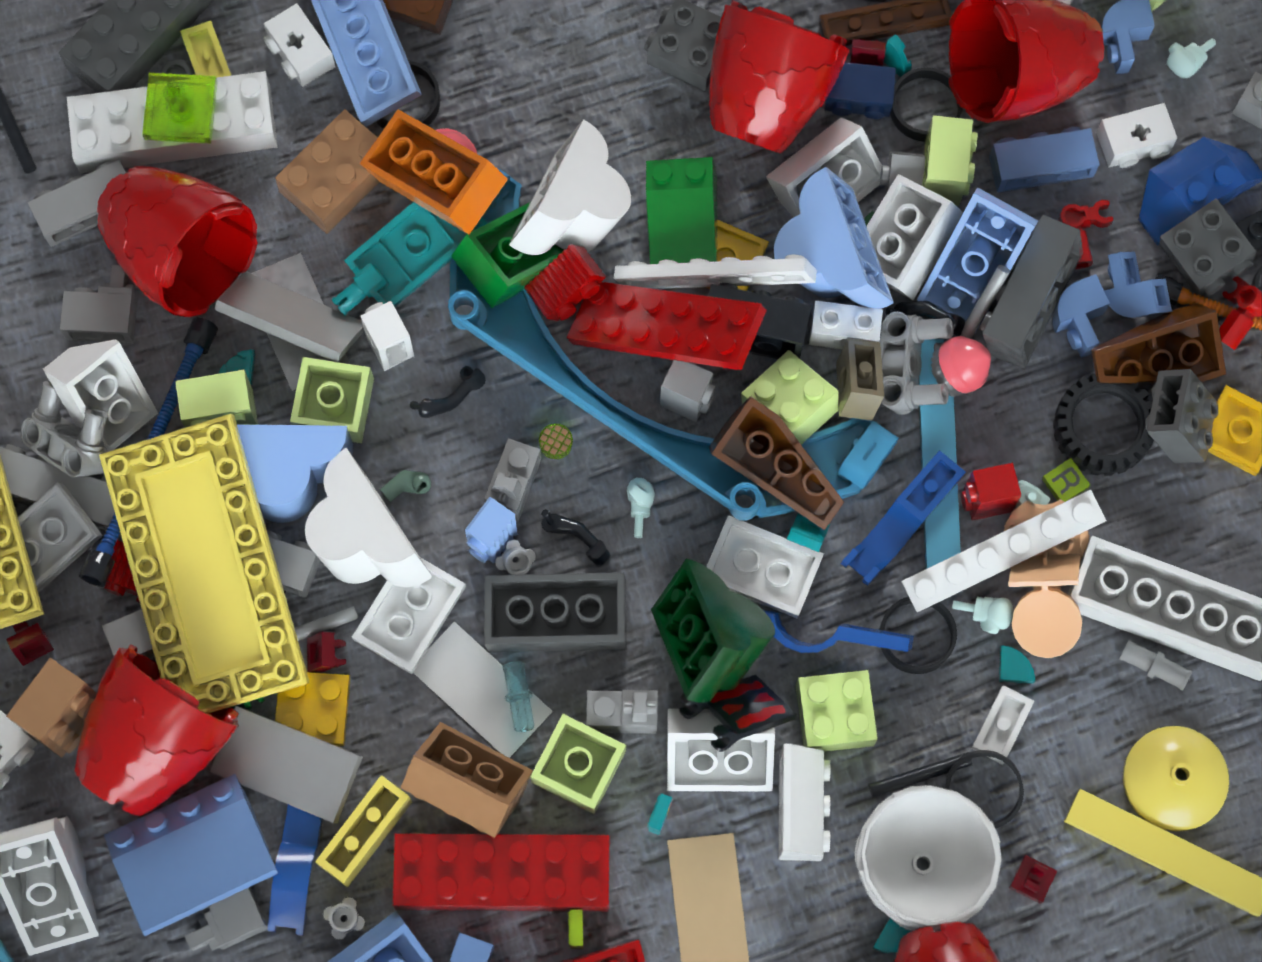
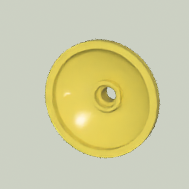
(1156, 790)

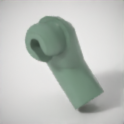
(406, 481)

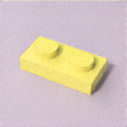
(205, 50)

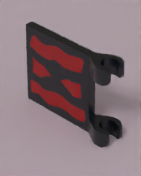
(742, 711)

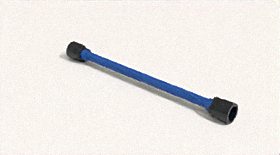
(198, 341)

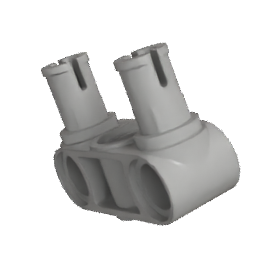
(903, 361)
(62, 443)

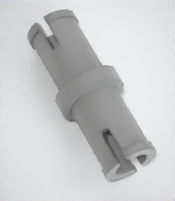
(1155, 664)

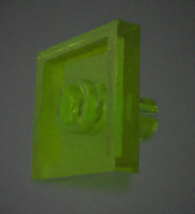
(179, 107)

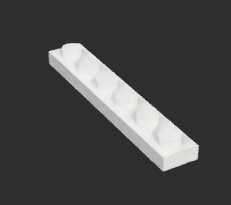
(702, 273)
(1003, 551)

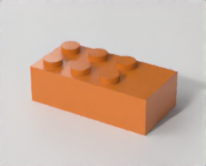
(434, 171)

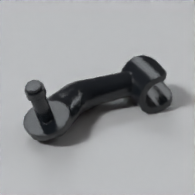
(926, 308)
(471, 379)
(558, 524)

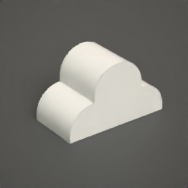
(575, 199)
(358, 533)
(46, 885)

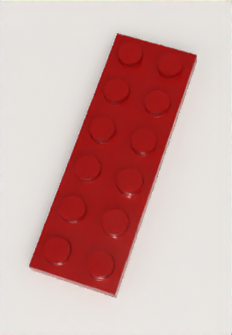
(668, 325)

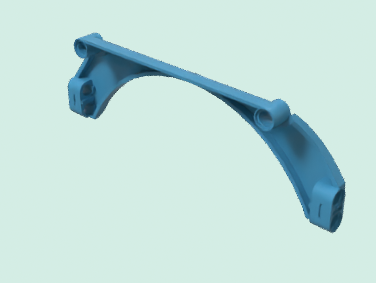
(844, 453)

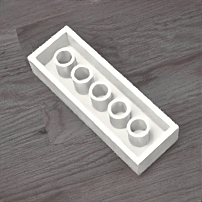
(111, 125)
(1170, 607)

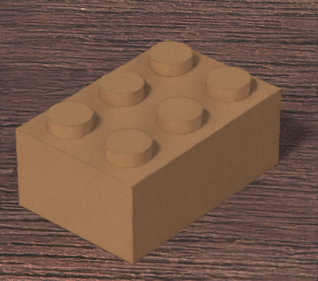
(327, 174)
(54, 708)
(466, 779)

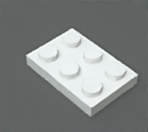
(764, 566)
(408, 618)

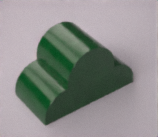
(709, 631)

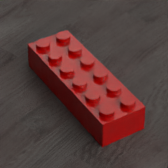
(501, 872)

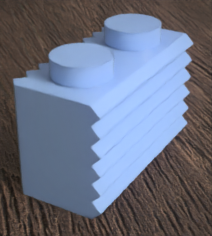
(490, 531)

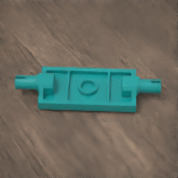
(400, 257)

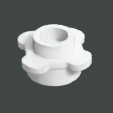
(524, 562)
(334, 915)

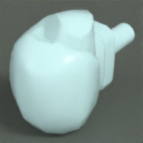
(1188, 59)
(1032, 494)
(641, 496)
(990, 611)

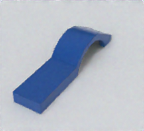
(904, 517)
(845, 632)
(294, 869)

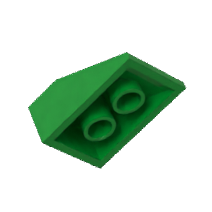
(682, 209)
(495, 266)

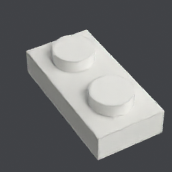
(1003, 722)

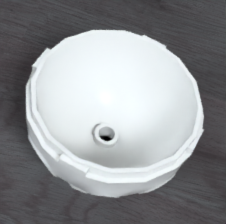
(953, 840)

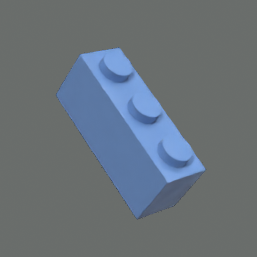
(1043, 159)

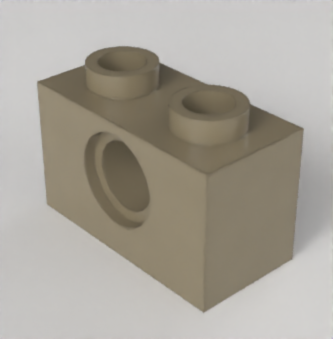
(859, 379)

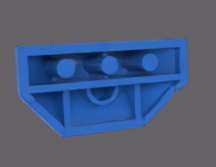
(1193, 180)

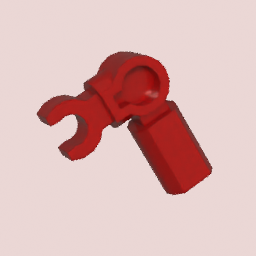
(1081, 218)
(1240, 320)

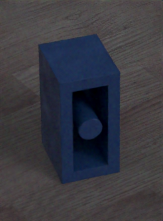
(862, 91)

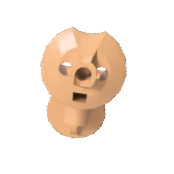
(1046, 618)

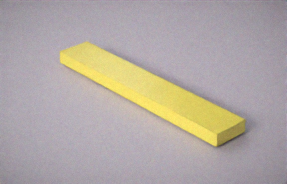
(1166, 851)

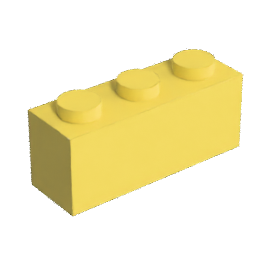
(364, 831)

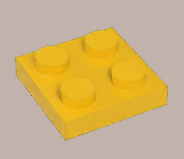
(317, 707)

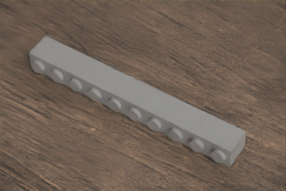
(33, 477)

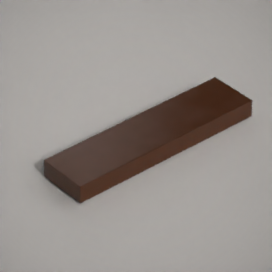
(886, 19)

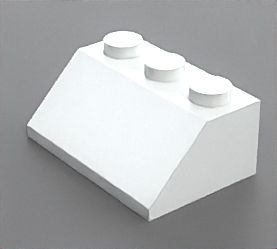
(842, 150)
(911, 233)
(104, 380)
(699, 767)
(803, 803)

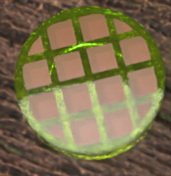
(555, 441)

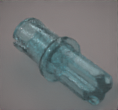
(518, 696)

